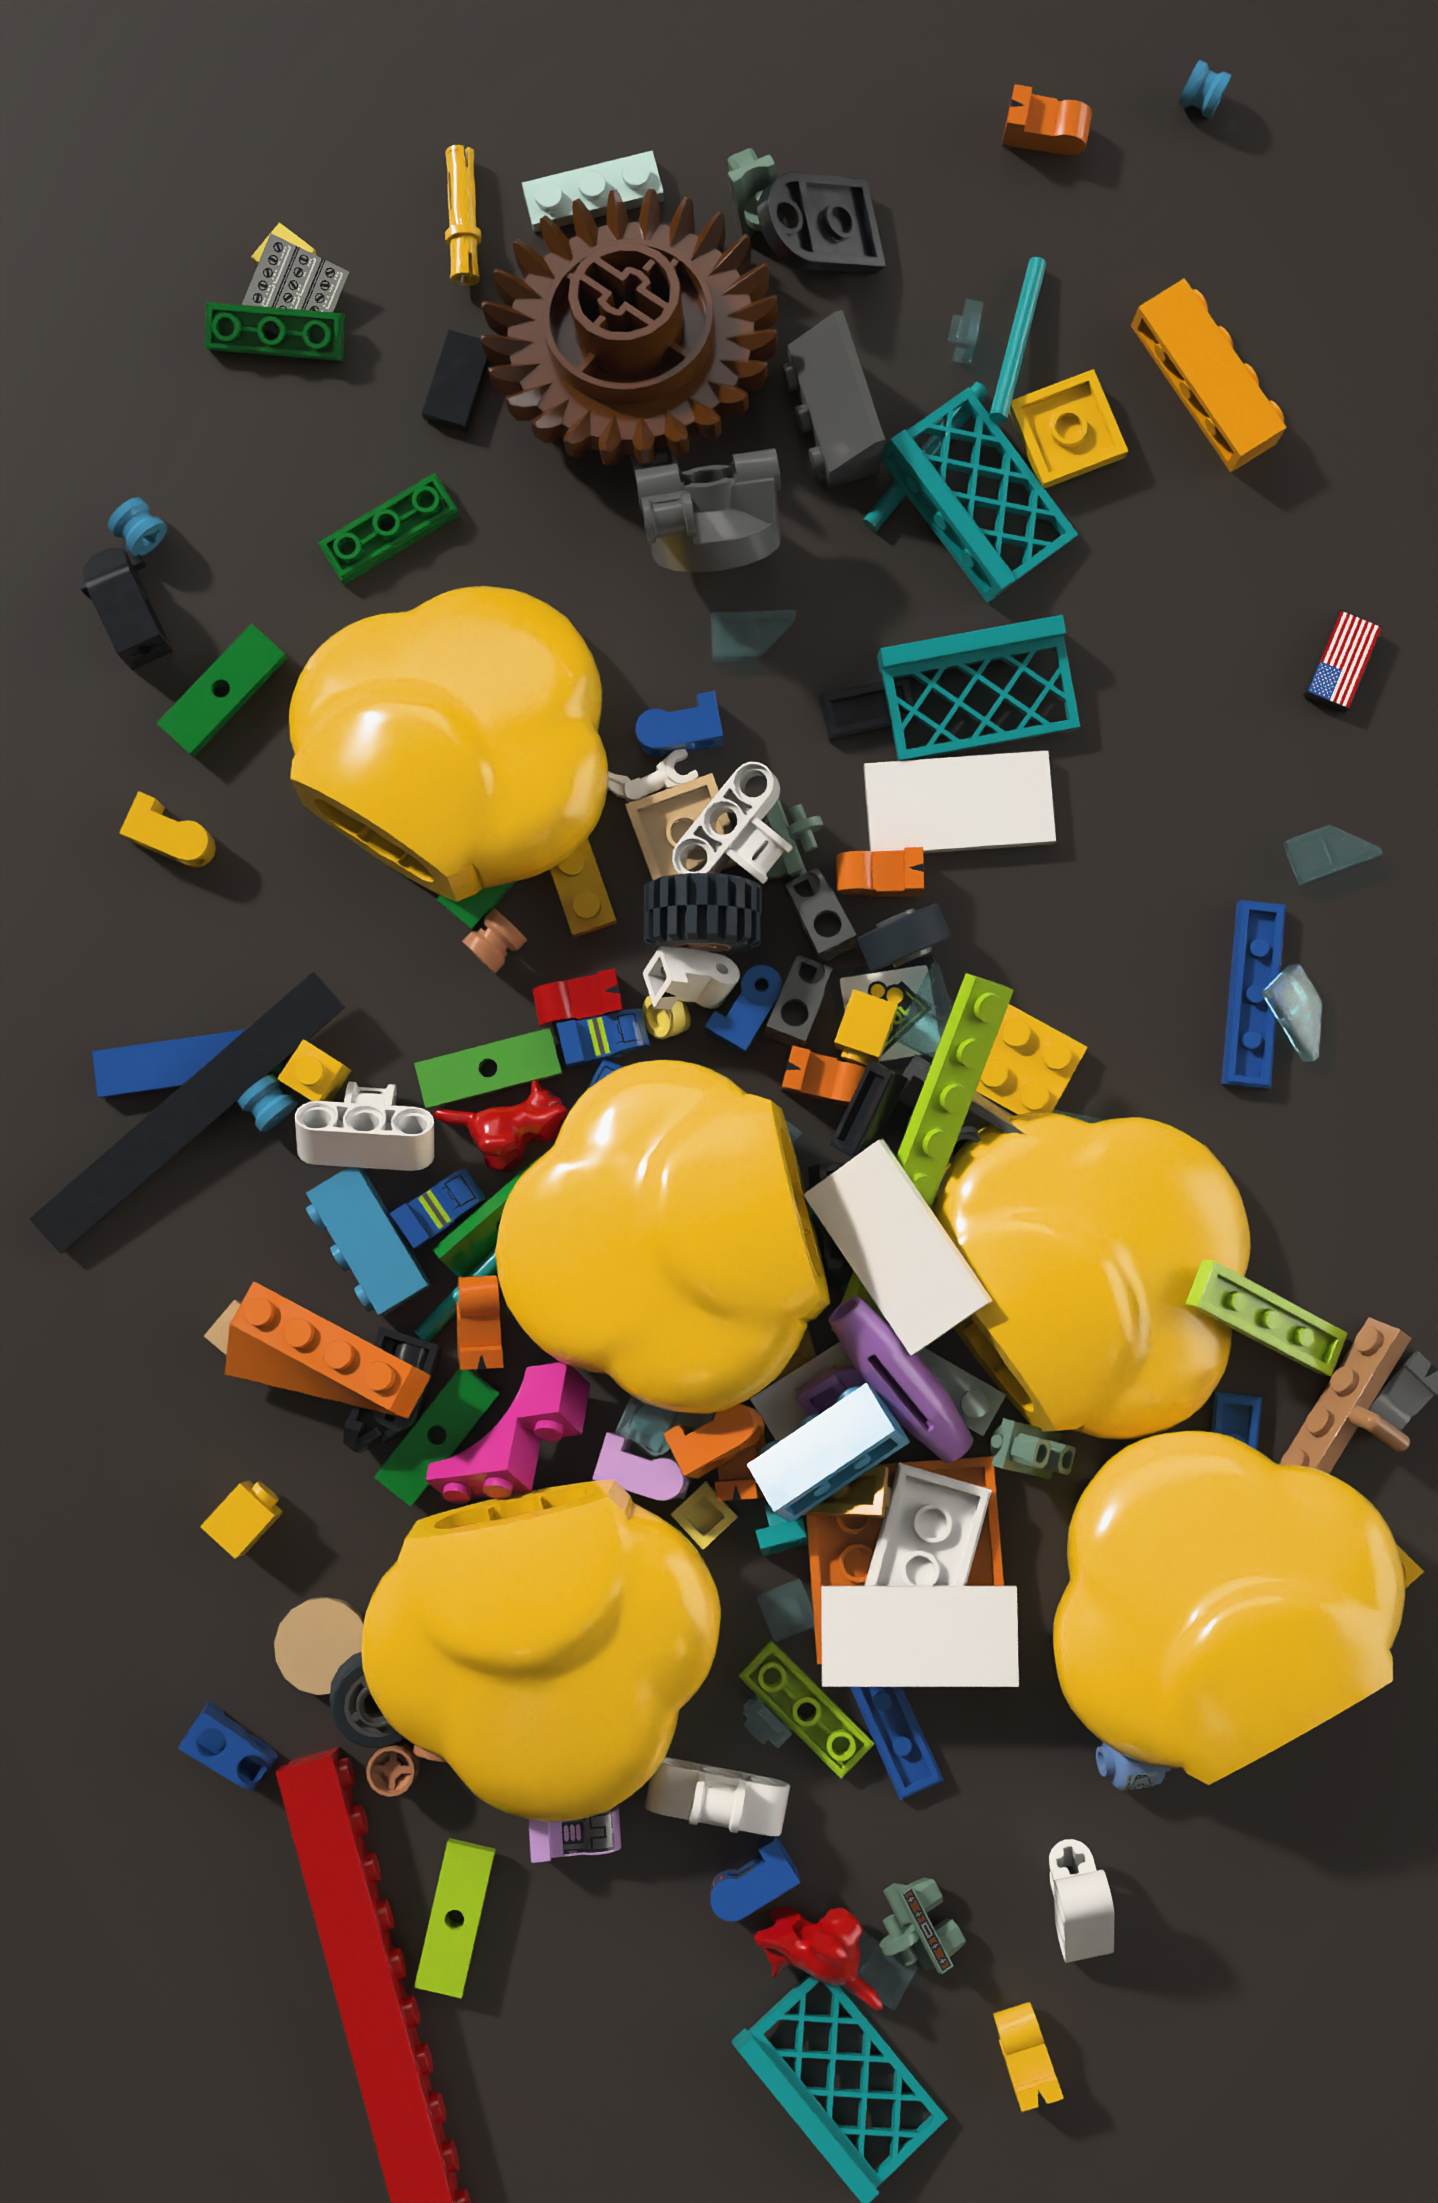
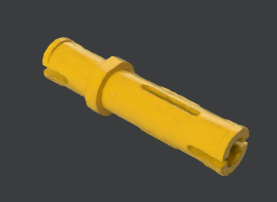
(462, 232)

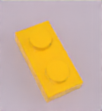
(583, 892)

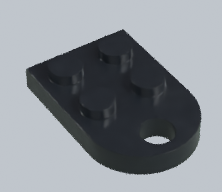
(827, 220)

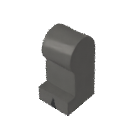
(820, 915)
(798, 1002)
(1406, 1389)

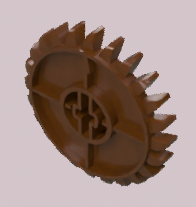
(631, 332)

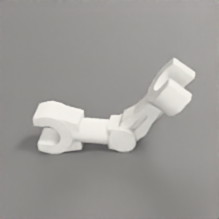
(663, 777)

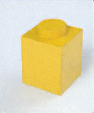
(865, 1028)
(314, 1073)
(243, 1517)

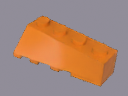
(304, 1353)

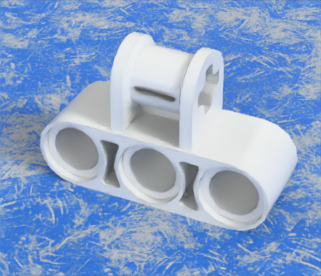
(751, 842)
(365, 1131)
(718, 1797)
(1081, 1903)

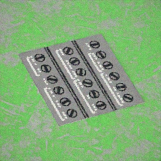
(294, 280)

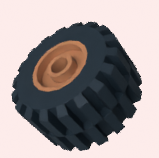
(703, 912)

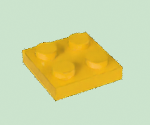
(1067, 429)
(1028, 1064)

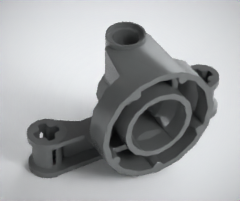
(710, 513)

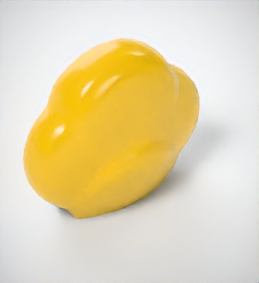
(454, 739)
(666, 1239)
(1090, 1266)
(1221, 1603)
(543, 1645)

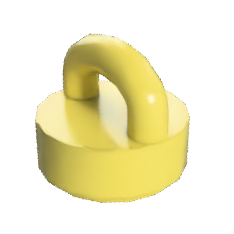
(666, 1023)

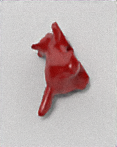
(506, 1131)
(821, 1949)

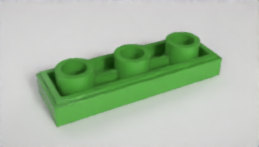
(460, 1075)

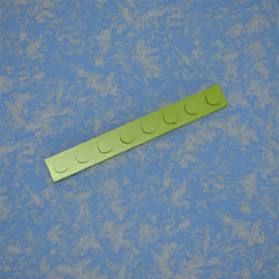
(947, 1092)

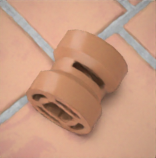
(491, 944)
(390, 1776)

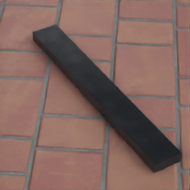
(187, 1113)

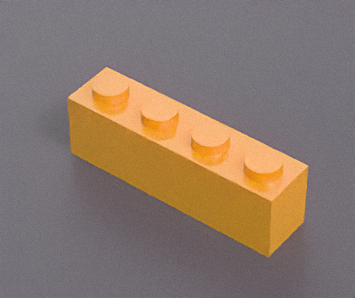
(1208, 374)

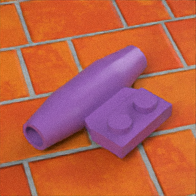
(899, 1379)

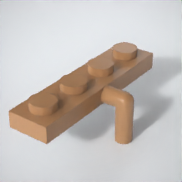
(1348, 1398)

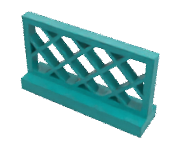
(943, 507)
(969, 649)
(808, 2112)

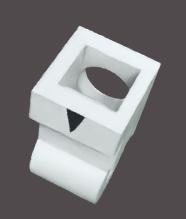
(689, 977)

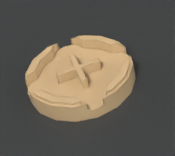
(316, 1642)

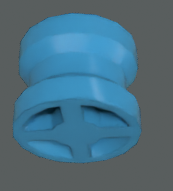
(1204, 89)
(137, 526)
(267, 1103)

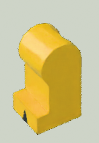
(180, 841)
(1027, 2057)

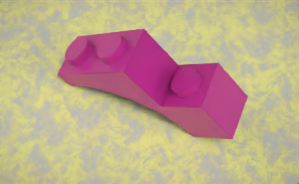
(505, 1460)

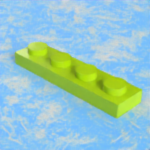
(1266, 1317)

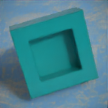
(780, 1534)

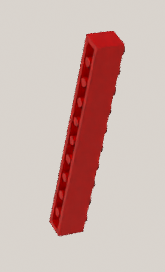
(369, 1980)

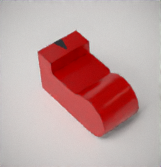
(578, 998)

